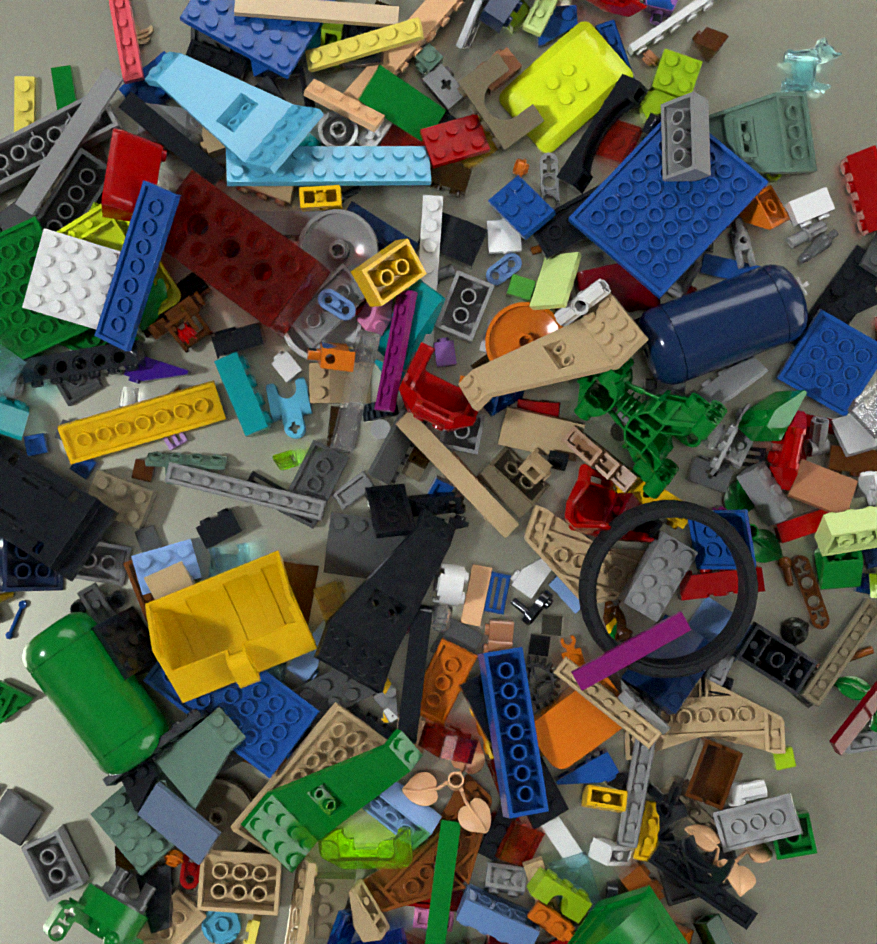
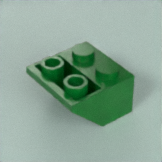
(839, 570)

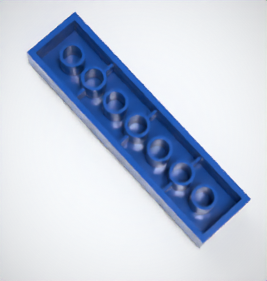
(513, 732)

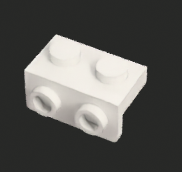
(867, 487)

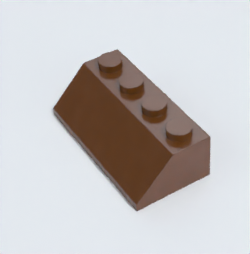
(302, 580)

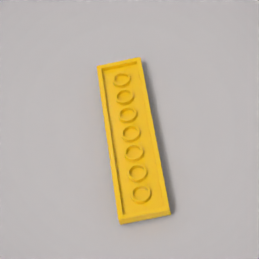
(141, 422)

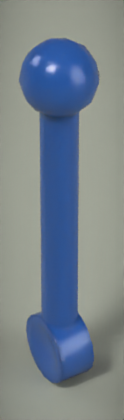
(22, 604)

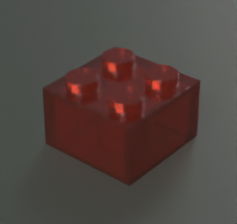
(448, 742)

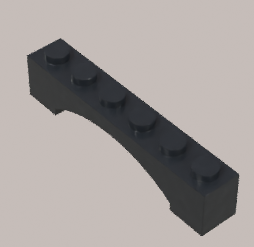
(623, 97)

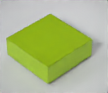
(784, 760)

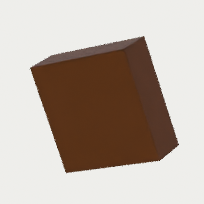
(143, 472)

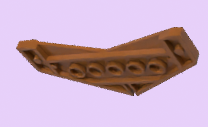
(414, 883)

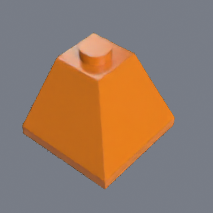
(765, 210)

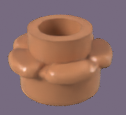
(650, 58)

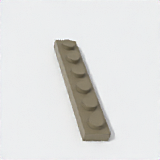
(841, 653)

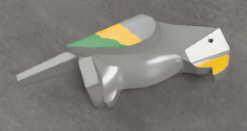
(388, 702)

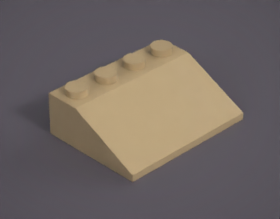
(240, 883)

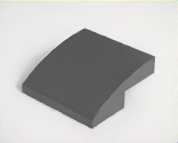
(17, 817)

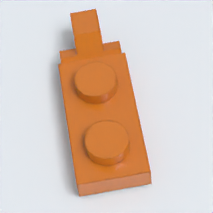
(551, 921)

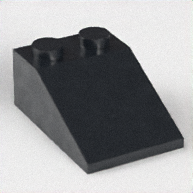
(460, 240)

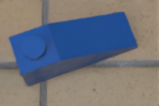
(590, 771)

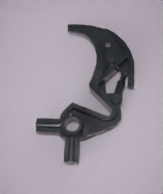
(694, 867)

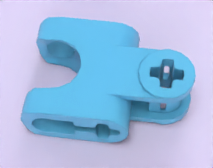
(290, 409)

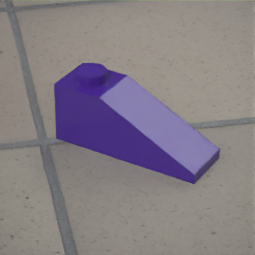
(155, 371)

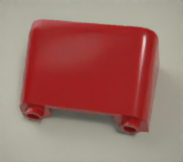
(128, 164)

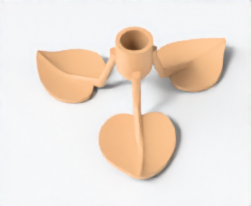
(472, 817)
(740, 876)

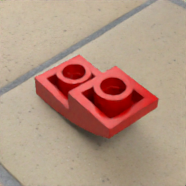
(542, 406)

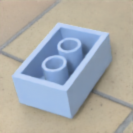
(160, 558)

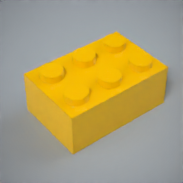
(388, 272)

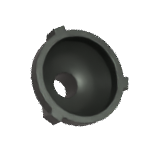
(788, 630)

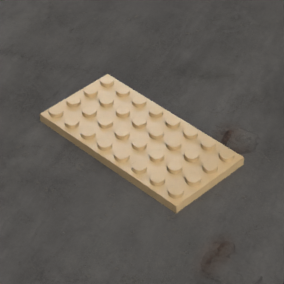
(331, 741)

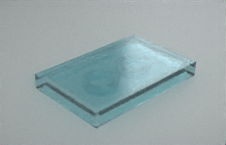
(579, 873)

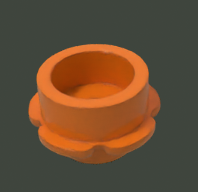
(520, 167)
(173, 858)

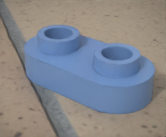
(502, 268)
(337, 304)

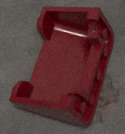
(623, 286)

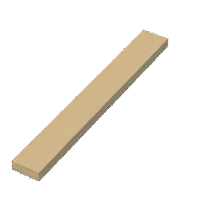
(319, 11)
(457, 474)

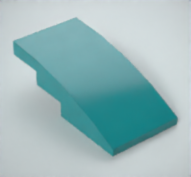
(424, 319)

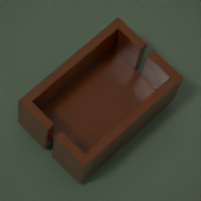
(711, 773)

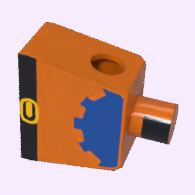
(341, 359)

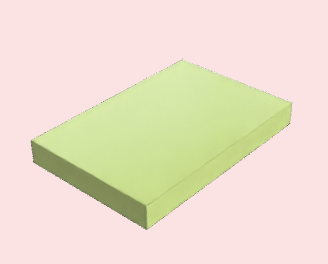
(555, 281)

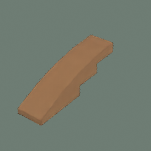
(600, 458)

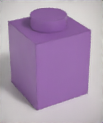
(445, 352)

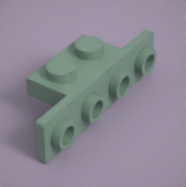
(195, 460)

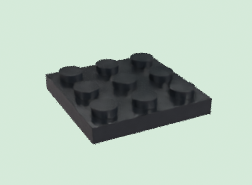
(126, 642)

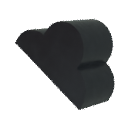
(775, 658)

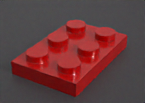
(454, 140)

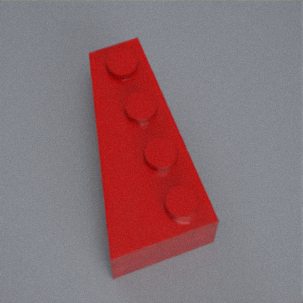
(713, 582)

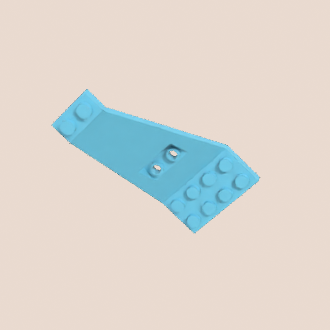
(241, 117)

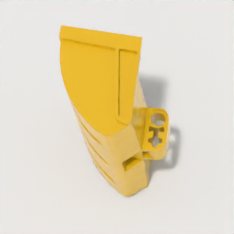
(228, 628)

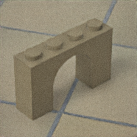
(474, 88)

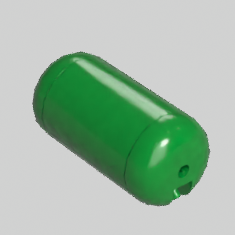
(105, 712)

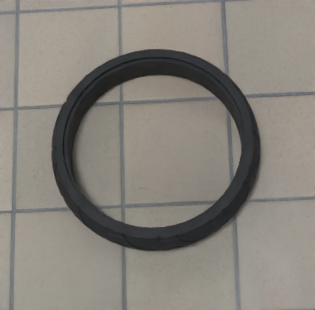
(741, 615)

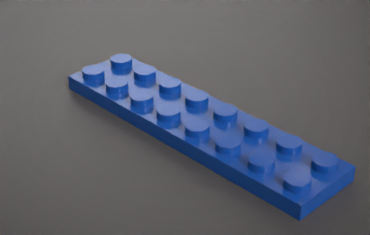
(137, 265)

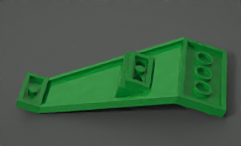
(295, 817)

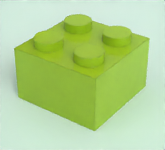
(675, 74)

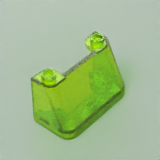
(390, 853)

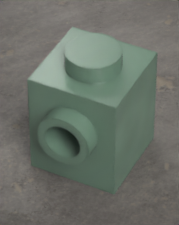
(428, 59)

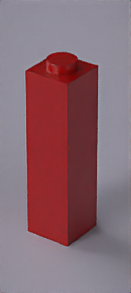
(798, 525)

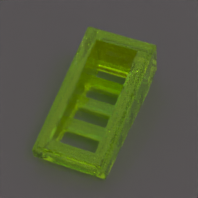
(286, 460)

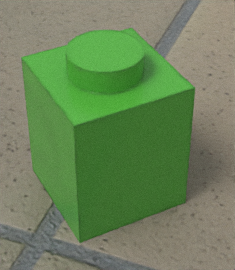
(521, 288)

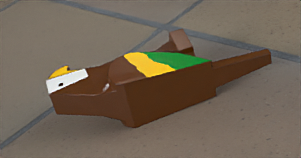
(615, 621)

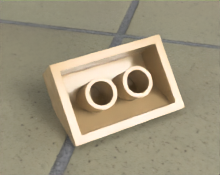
(281, 194)

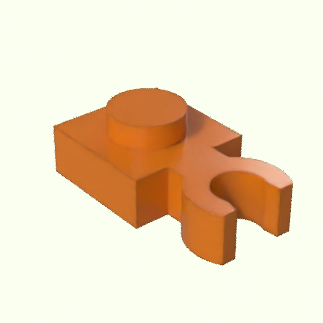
(572, 653)

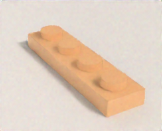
(344, 105)

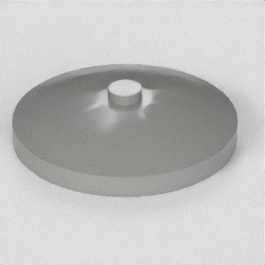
(339, 238)

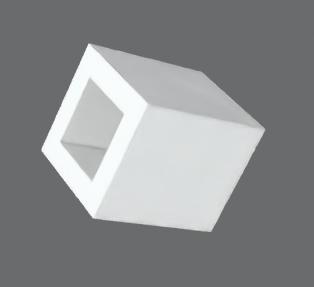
(286, 366)

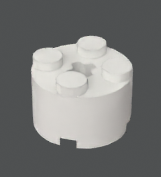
(334, 122)
(449, 584)

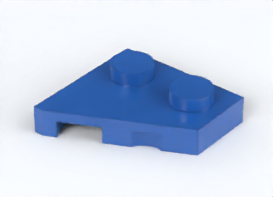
(561, 21)

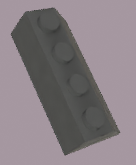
(391, 453)

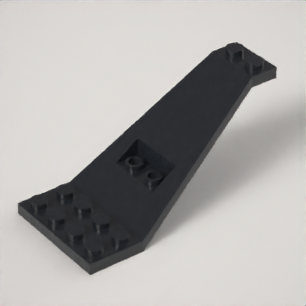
(364, 637)

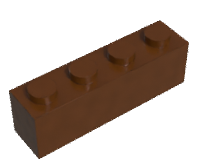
(855, 464)

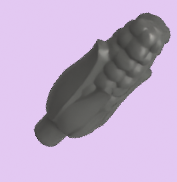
(817, 246)

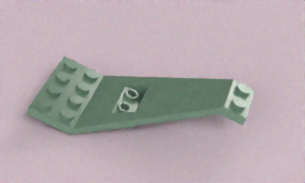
(768, 133)
(187, 771)

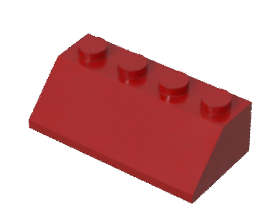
(861, 183)

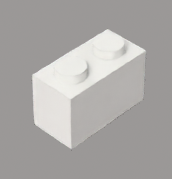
(810, 207)

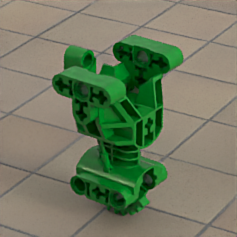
(650, 423)

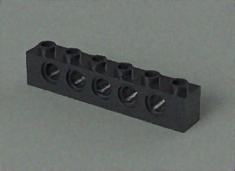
(34, 367)

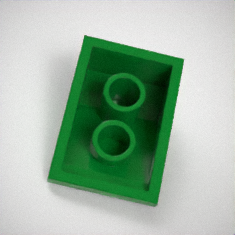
(771, 416)

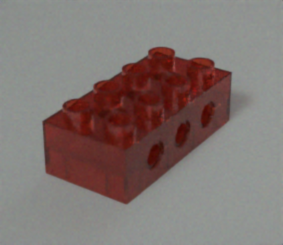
(262, 249)

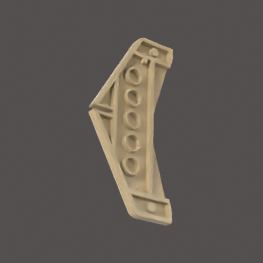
(566, 549)
(720, 717)

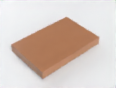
(822, 488)

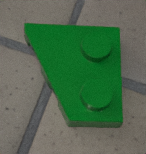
(12, 700)

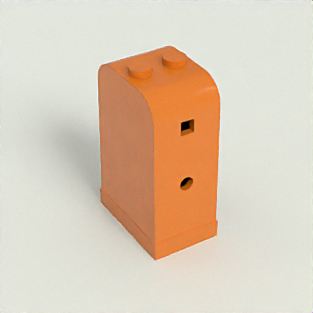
(572, 727)

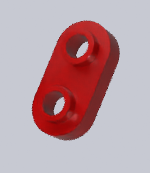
(189, 869)

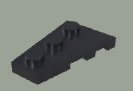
(161, 904)

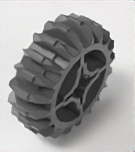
(542, 681)

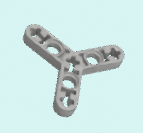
(634, 702)

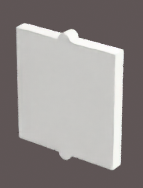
(503, 237)

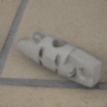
(741, 243)

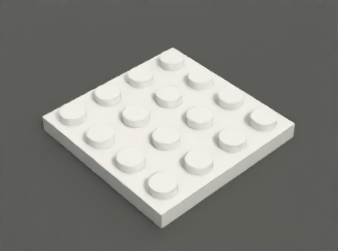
(70, 278)

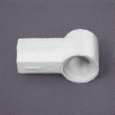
(748, 791)

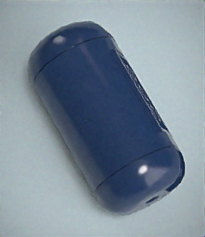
(723, 324)

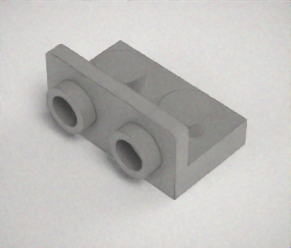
(505, 879)

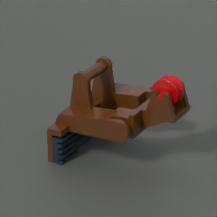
(192, 300)

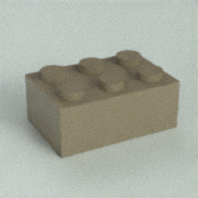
(124, 496)

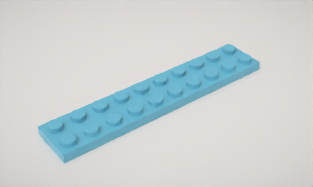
(339, 167)

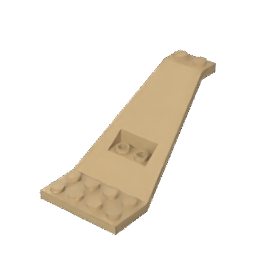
(583, 348)

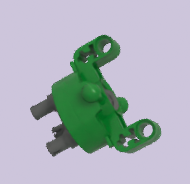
(104, 911)

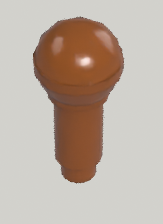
(785, 565)

